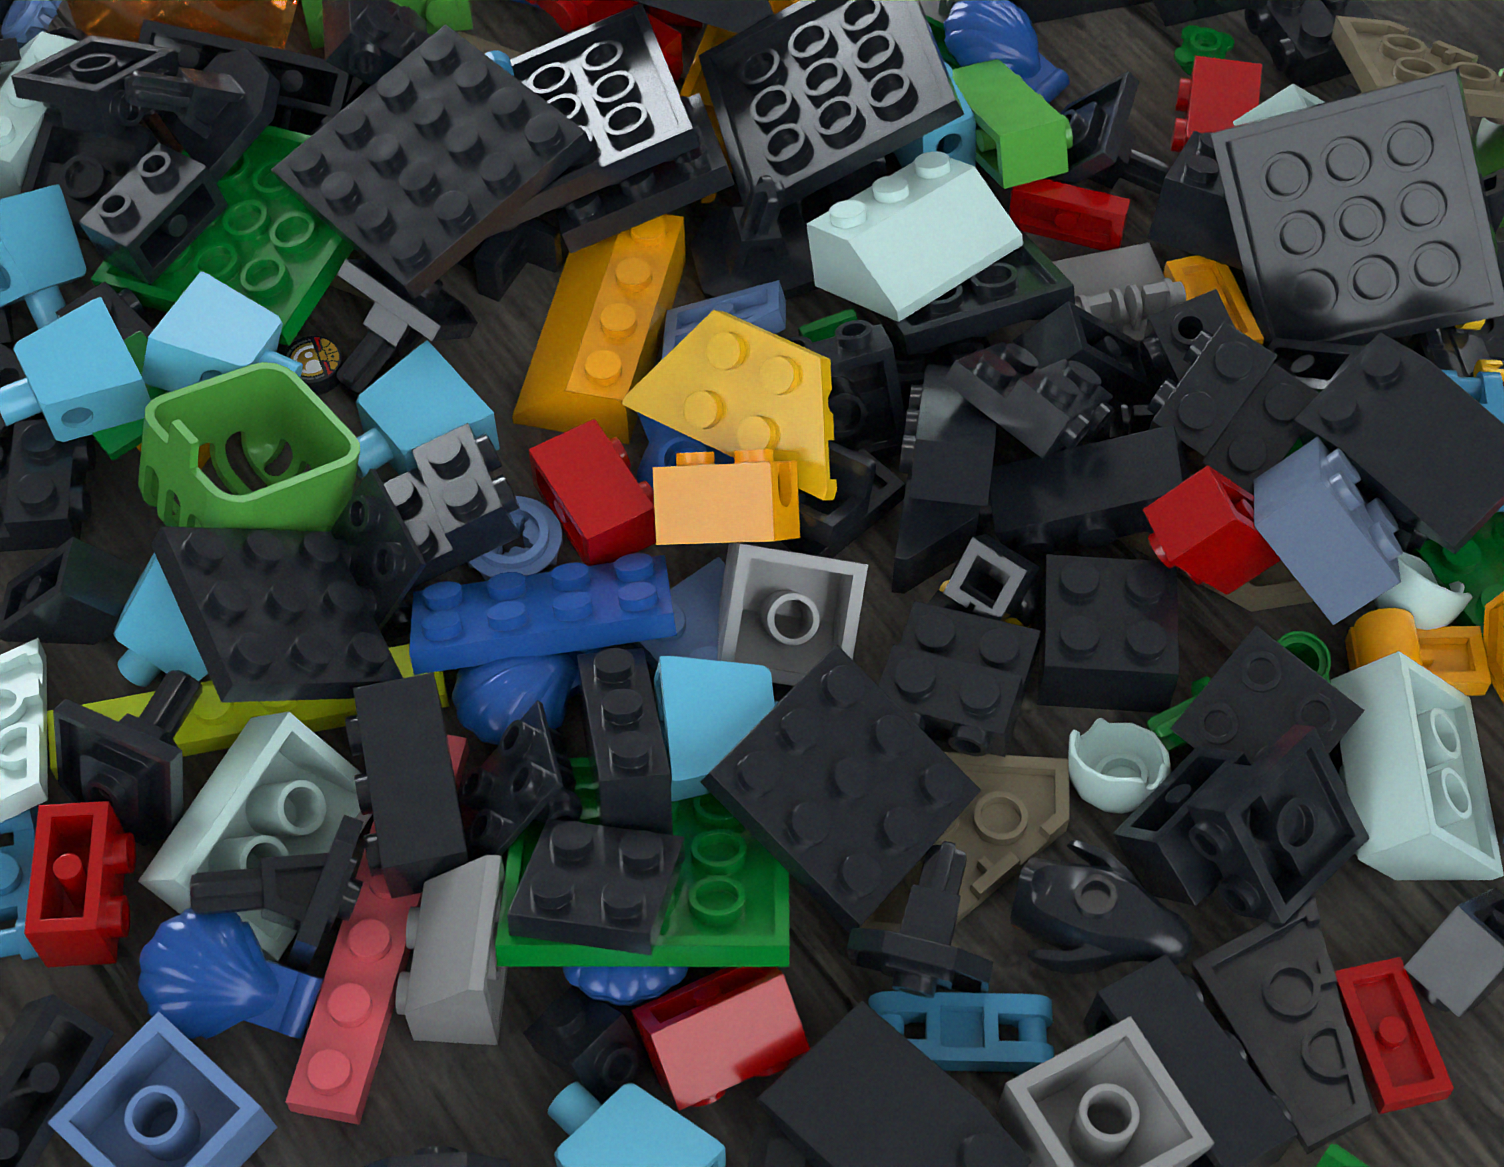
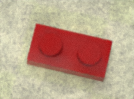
(1070, 213)
(1392, 1036)

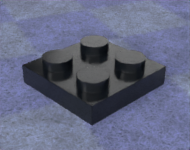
(597, 886)

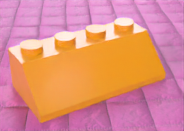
(604, 329)

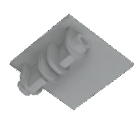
(1122, 287)

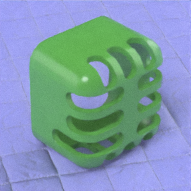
(268, 408)

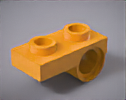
(1448, 652)

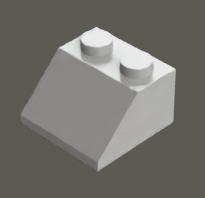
(787, 609)
(454, 972)
(1103, 1107)

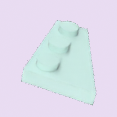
(23, 729)

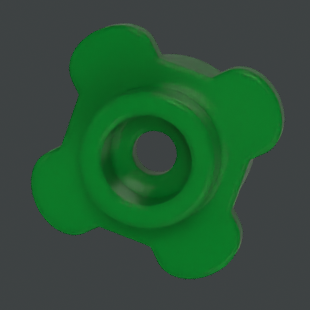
(1201, 42)

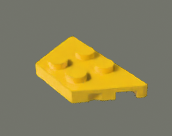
(745, 392)

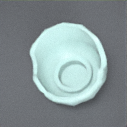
(1422, 596)
(1116, 765)

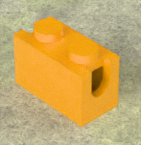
(726, 501)

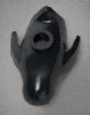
(1094, 914)

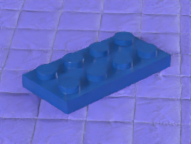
(541, 613)

